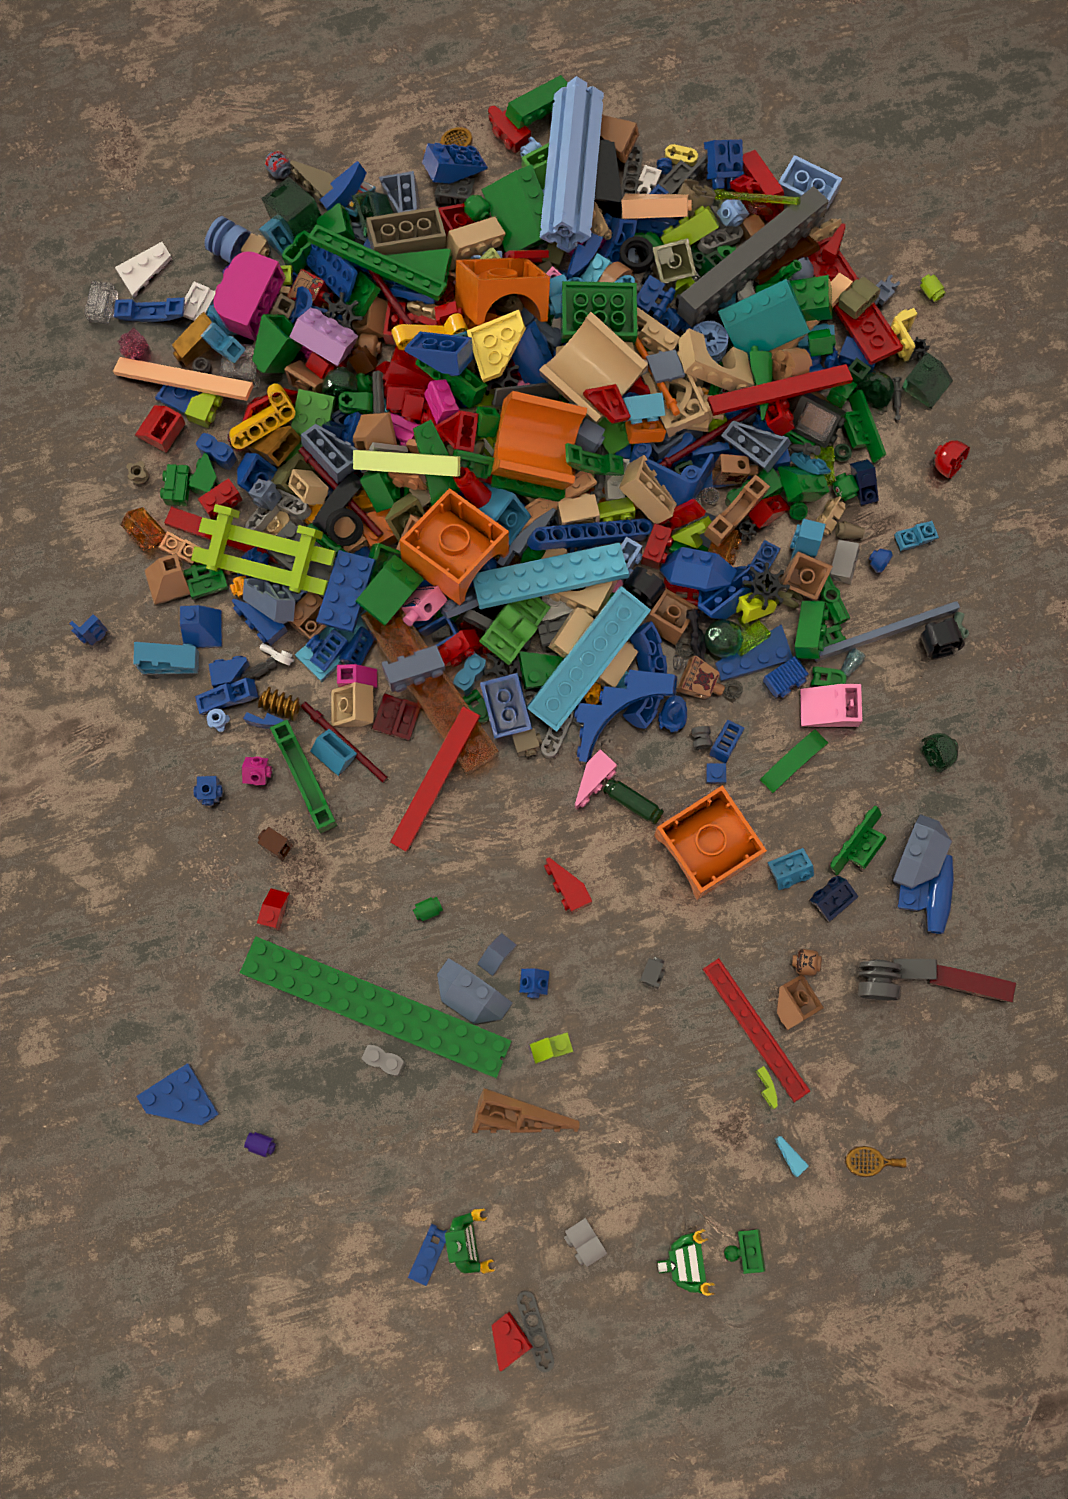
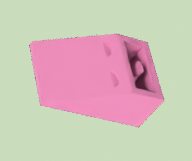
(831, 706)

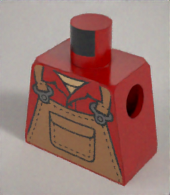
(314, 284)

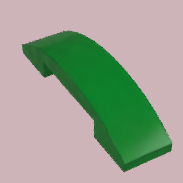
(592, 462)
(793, 760)

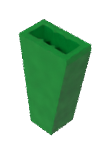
(432, 262)

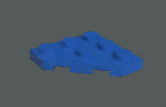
(179, 1098)

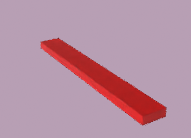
(779, 389)
(190, 523)
(435, 778)
(756, 1030)

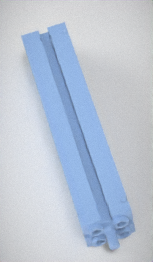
(572, 165)

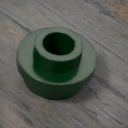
(846, 449)

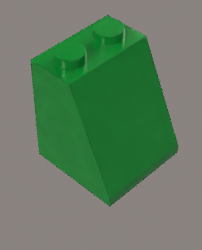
(273, 345)

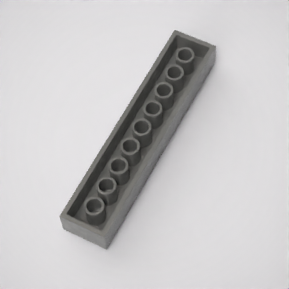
(752, 257)

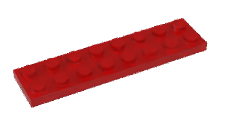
(870, 329)

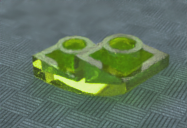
(827, 456)

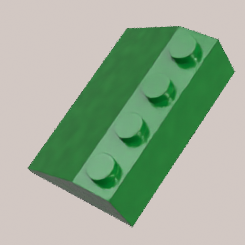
(518, 208)
(609, 301)

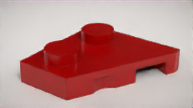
(609, 402)
(509, 1341)

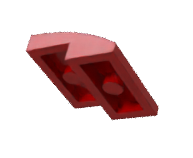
(532, 255)

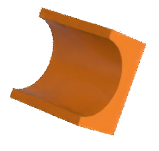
(486, 280)
(534, 440)
(453, 544)
(711, 841)

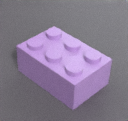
(324, 336)

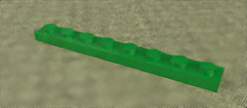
(377, 262)

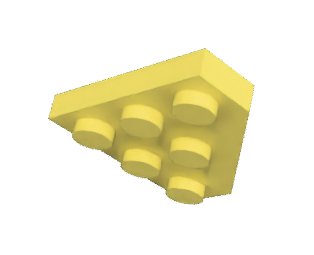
(496, 343)

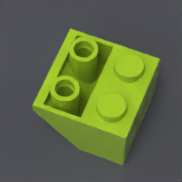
(616, 510)

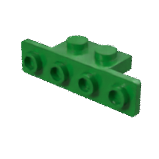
(862, 428)
(527, 489)
(862, 845)

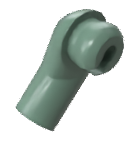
(959, 616)

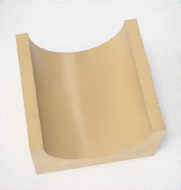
(593, 360)

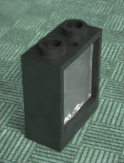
(817, 420)

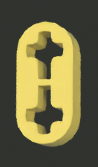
(681, 153)

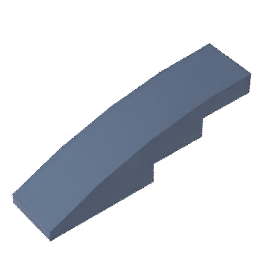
(520, 544)

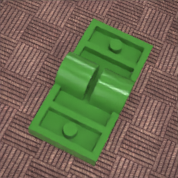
(310, 409)
(514, 627)

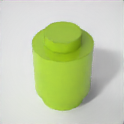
(932, 287)

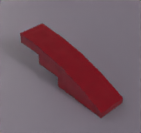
(975, 983)

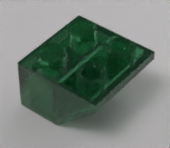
(370, 205)

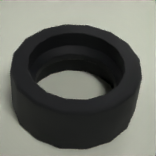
(638, 242)
(333, 518)

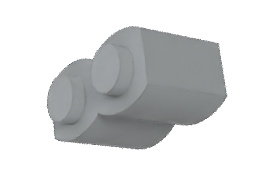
(387, 1062)
(585, 1243)

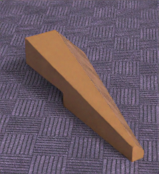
(506, 1113)

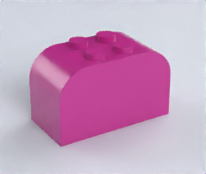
(248, 292)

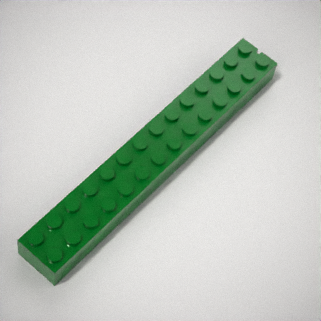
(376, 1007)

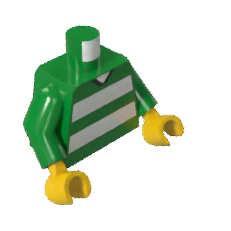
(462, 1244)
(687, 1264)

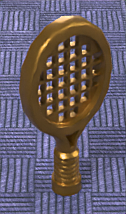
(457, 130)
(891, 1162)

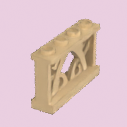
(686, 403)

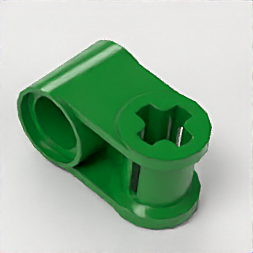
(358, 402)

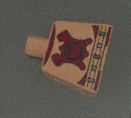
(732, 469)
(699, 679)

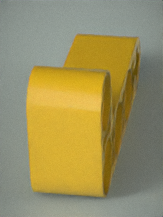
(405, 333)
(259, 419)

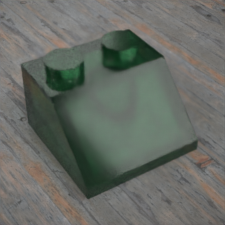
(928, 380)

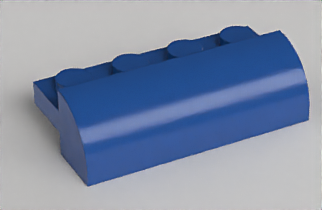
(531, 354)

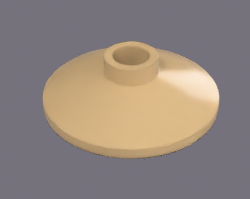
(277, 523)

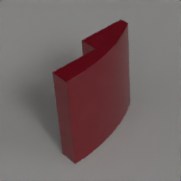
(396, 717)

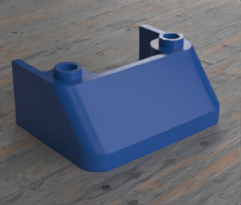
(683, 486)

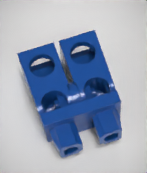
(724, 161)

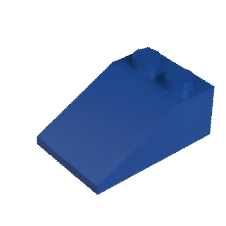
(442, 352)

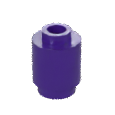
(260, 1144)

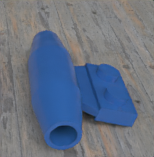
(933, 895)

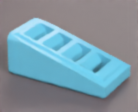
(794, 1161)

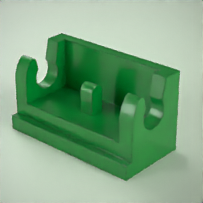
(477, 463)

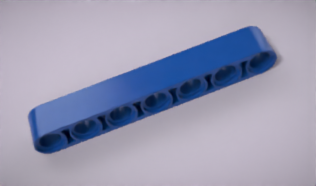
(582, 537)

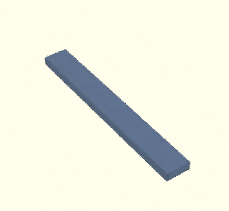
(889, 630)

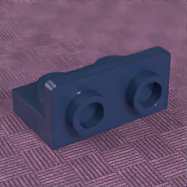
(834, 897)

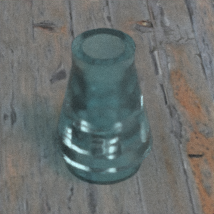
(853, 661)

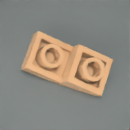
(173, 544)

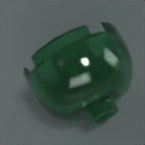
(339, 381)
(877, 388)
(723, 638)
(940, 751)

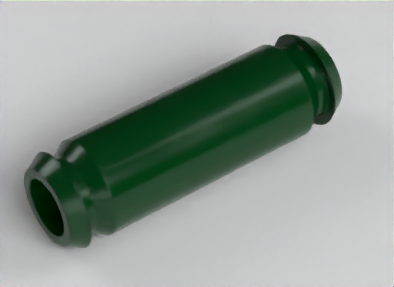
(633, 801)

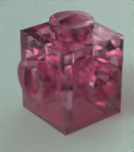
(132, 344)

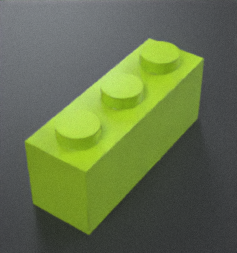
(692, 227)

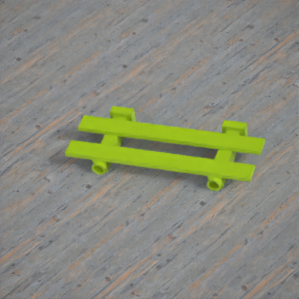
(303, 551)

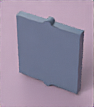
(665, 366)

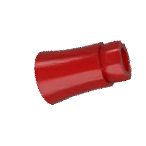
(472, 488)

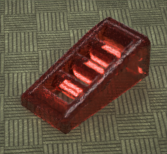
(757, 208)

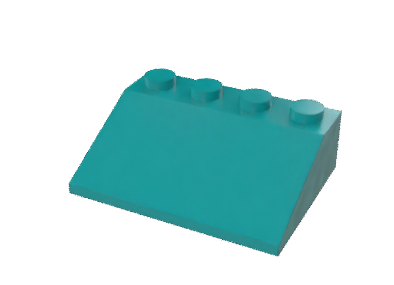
(765, 319)

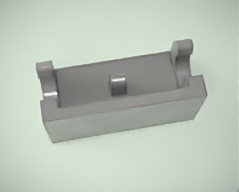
(845, 561)

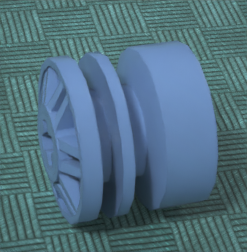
(225, 238)
(717, 336)

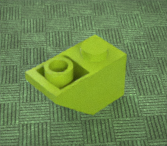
(203, 408)

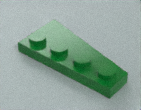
(430, 443)
(537, 668)

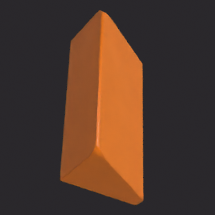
(645, 432)

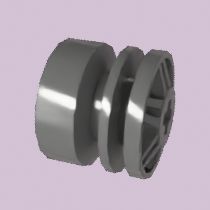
(879, 980)

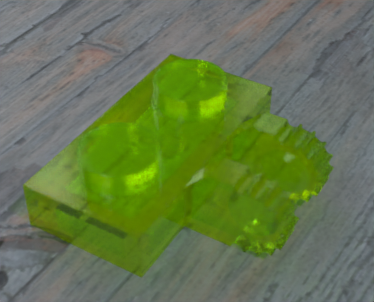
(752, 635)

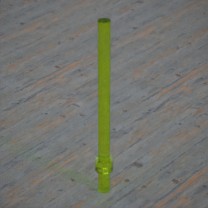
(721, 194)

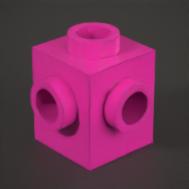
(256, 770)

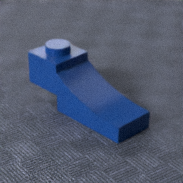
(227, 695)

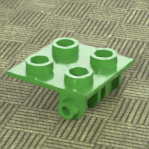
(615, 435)

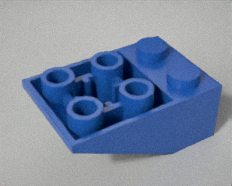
(452, 162)

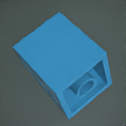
(506, 511)

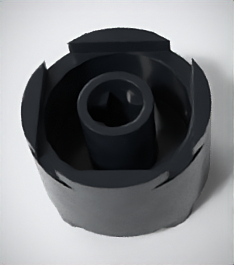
(644, 587)
(942, 638)

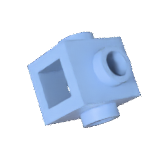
(732, 212)

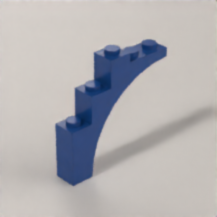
(595, 717)

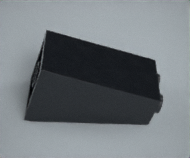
(608, 187)

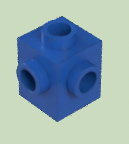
(208, 790)
(534, 982)

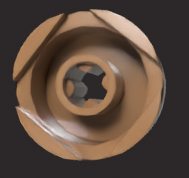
(791, 363)

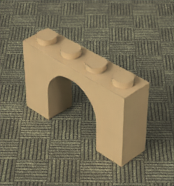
(698, 363)
(591, 598)
(573, 629)

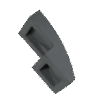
(918, 969)

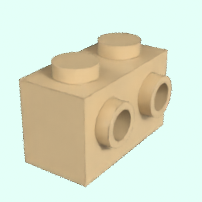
(658, 337)
(308, 487)

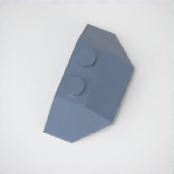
(923, 853)
(470, 994)

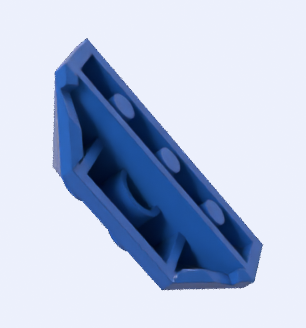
(698, 570)
(724, 601)

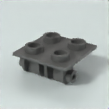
(459, 190)

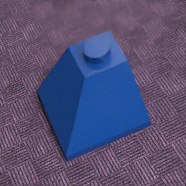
(254, 468)
(201, 626)

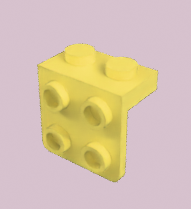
(900, 326)

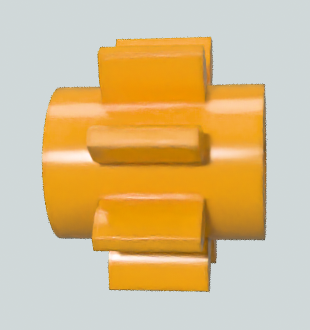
(237, 587)
(593, 694)

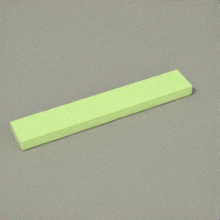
(406, 463)

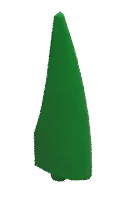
(761, 371)

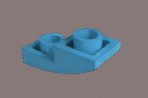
(814, 466)
(916, 536)

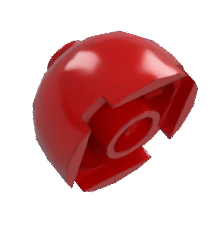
(950, 456)

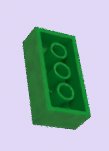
(812, 295)

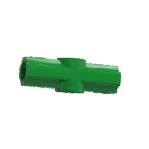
(836, 607)

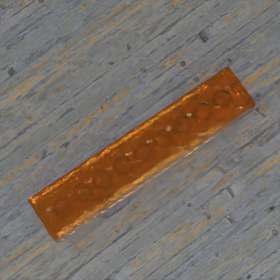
(435, 695)

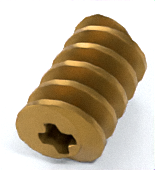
(279, 704)

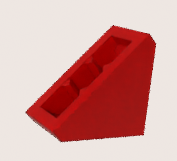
(459, 430)

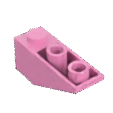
(596, 772)

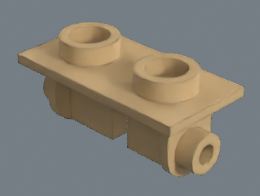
(599, 224)
(827, 229)
(420, 308)
(833, 508)

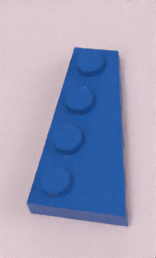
(767, 654)

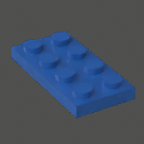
(347, 582)

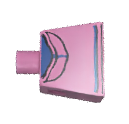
(423, 604)

